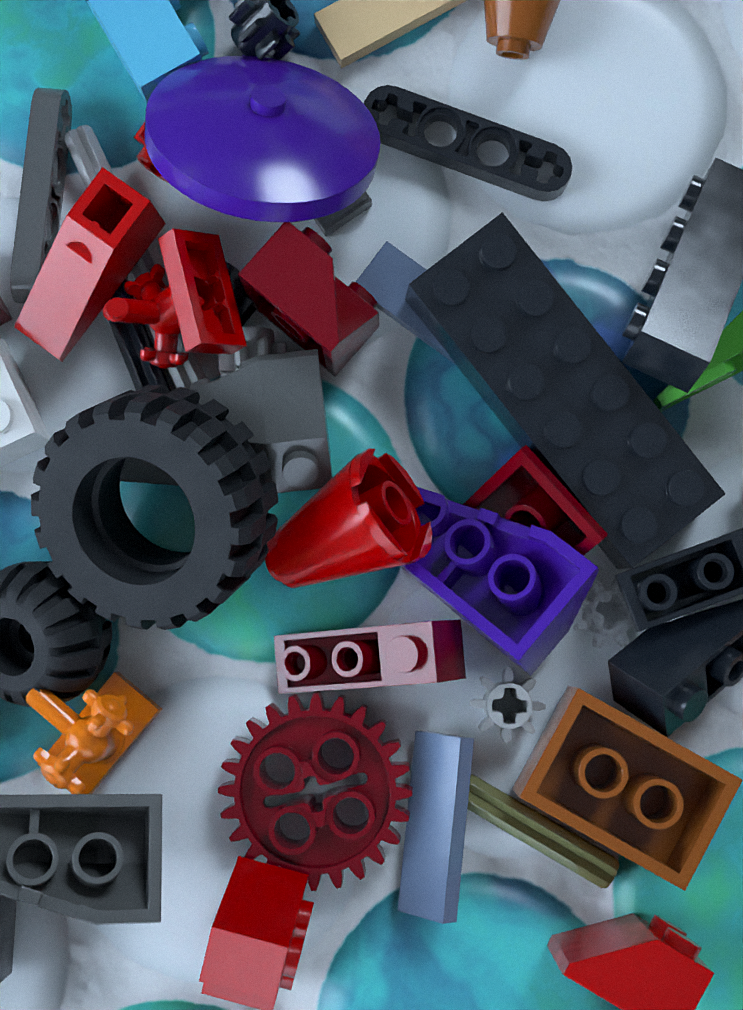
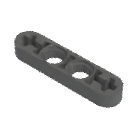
(40, 187)

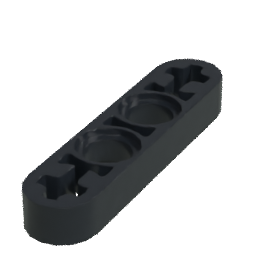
(470, 134)

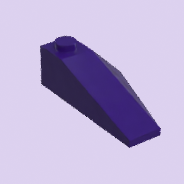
(503, 577)

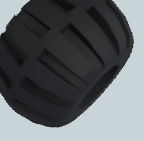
(47, 635)

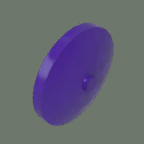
(261, 138)

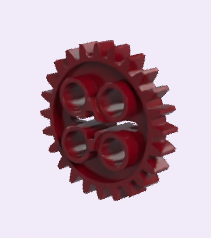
(331, 842)

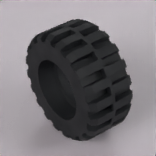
(99, 545)

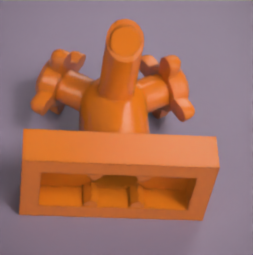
(94, 738)

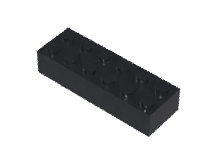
(562, 390)

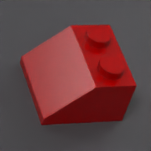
(634, 963)

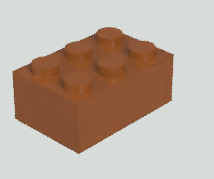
(627, 786)

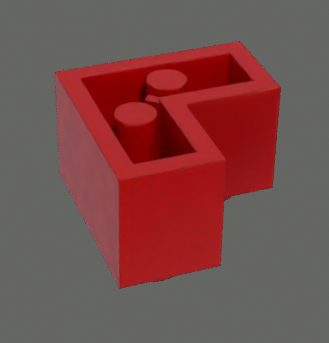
(256, 935)

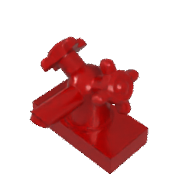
(194, 304)

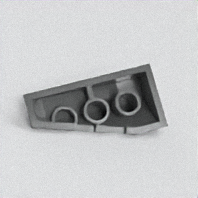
(285, 410)
(84, 855)

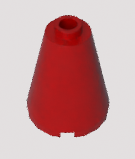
(352, 526)

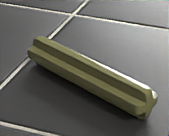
(541, 833)

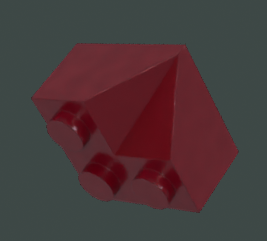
(303, 298)

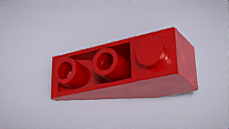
(88, 262)

